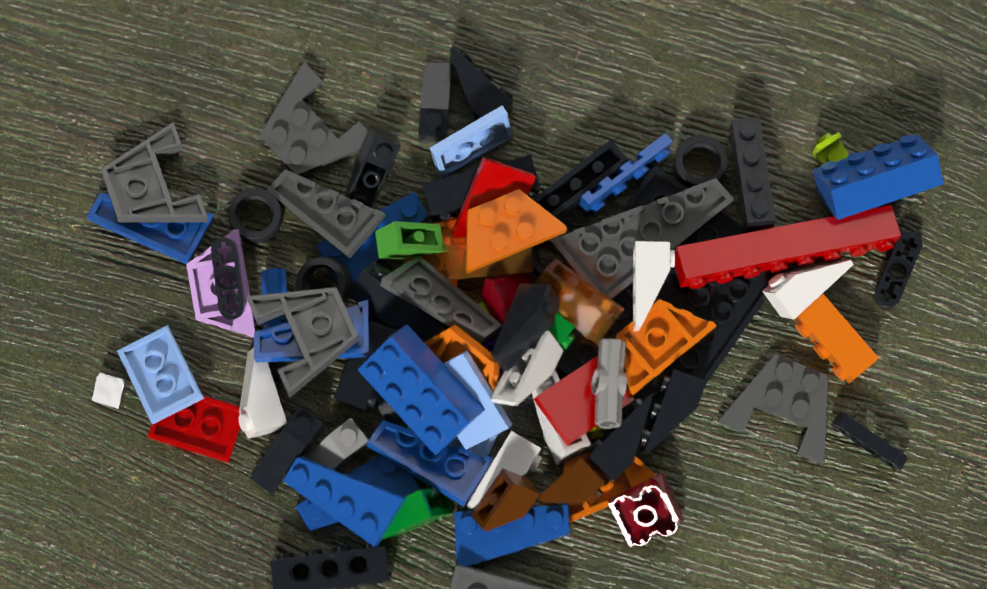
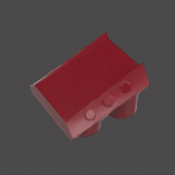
(499, 293)
(646, 511)

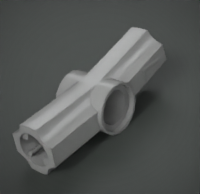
(609, 383)

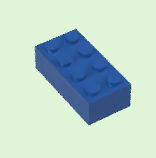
(878, 176)
(421, 389)

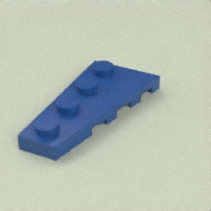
(606, 188)
(172, 239)
(279, 342)
(451, 471)
(377, 472)

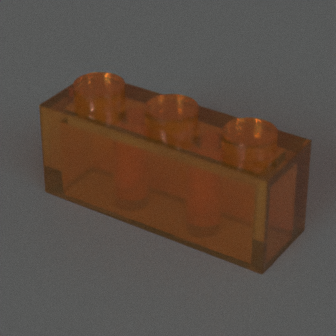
(455, 260)
(581, 302)

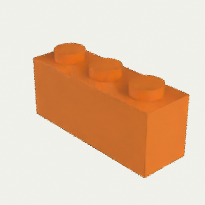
(835, 339)

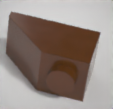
(574, 487)
(505, 500)

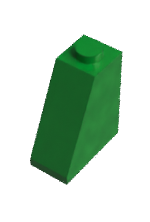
(418, 510)

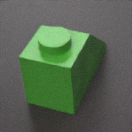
(408, 240)

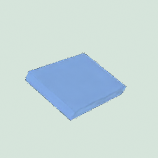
(471, 142)
(160, 374)
(491, 420)

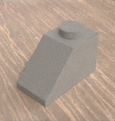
(340, 446)

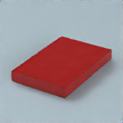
(489, 183)
(571, 404)
(202, 428)

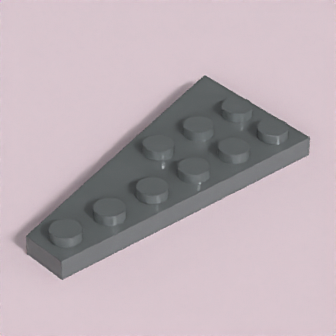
(605, 249)

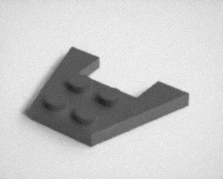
(301, 136)
(140, 189)
(319, 327)
(788, 393)

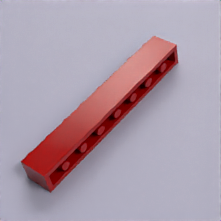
(785, 246)

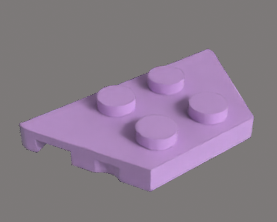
(204, 289)

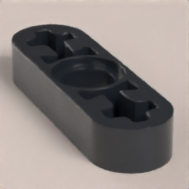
(883, 285)
(237, 298)
(869, 441)

